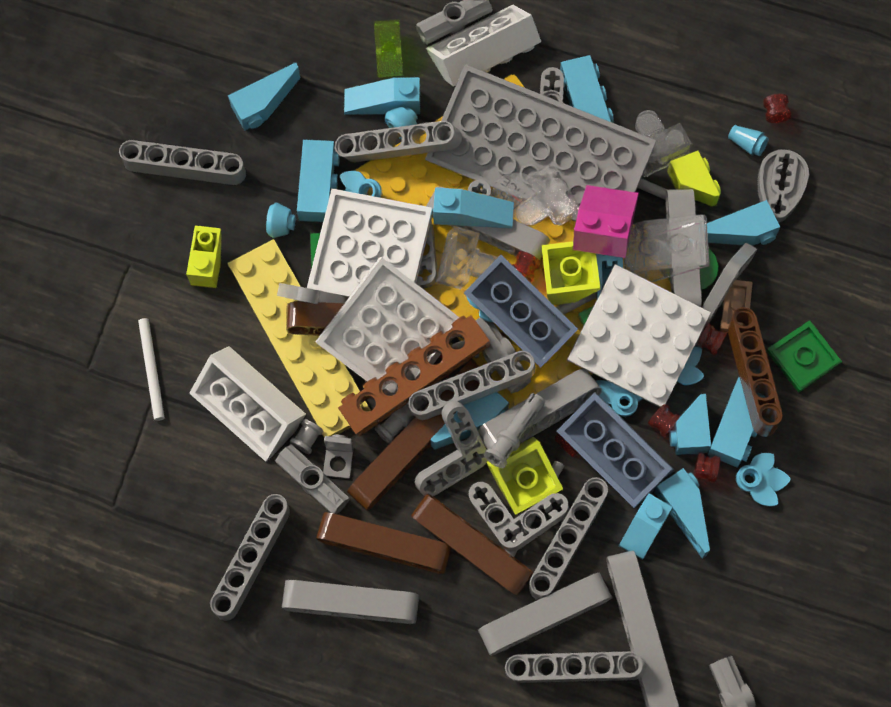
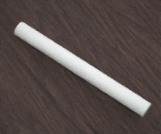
(151, 369)

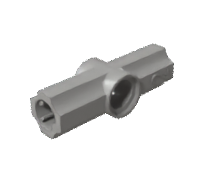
(441, 24)
(499, 348)
(300, 468)
(730, 684)

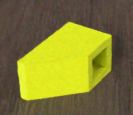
(693, 173)
(205, 257)

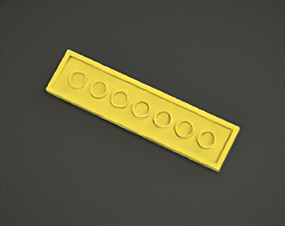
(314, 371)

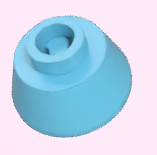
(400, 117)
(279, 220)

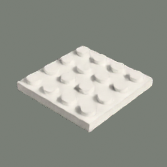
(361, 231)
(384, 323)
(638, 336)

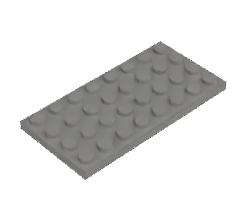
(525, 131)

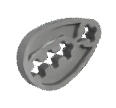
(794, 184)

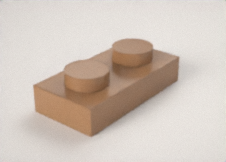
(737, 297)

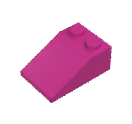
(605, 221)

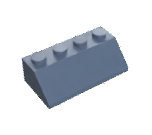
(520, 310)
(615, 450)

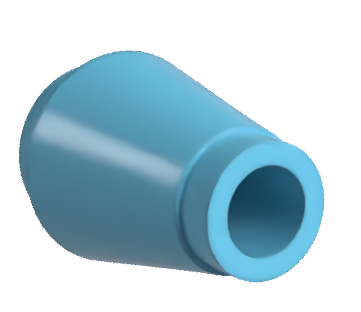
(750, 140)

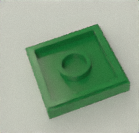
(804, 356)

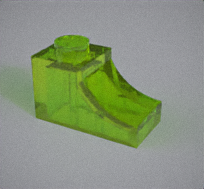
(388, 48)

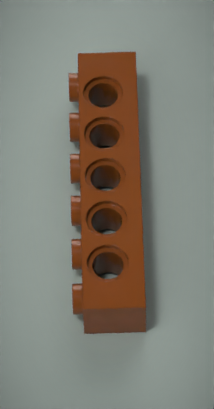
(463, 327)

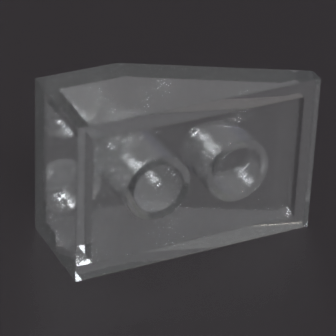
(667, 247)

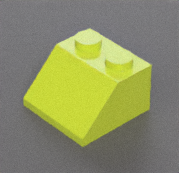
(569, 273)
(526, 476)

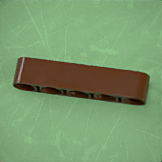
(310, 318)
(751, 382)
(384, 543)
(472, 544)

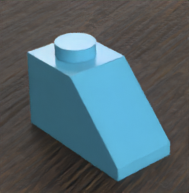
(692, 430)
(645, 526)

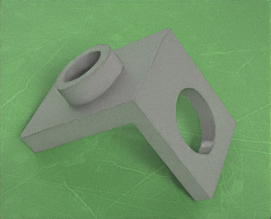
(338, 447)

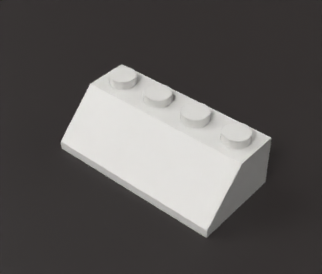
(485, 43)
(246, 402)

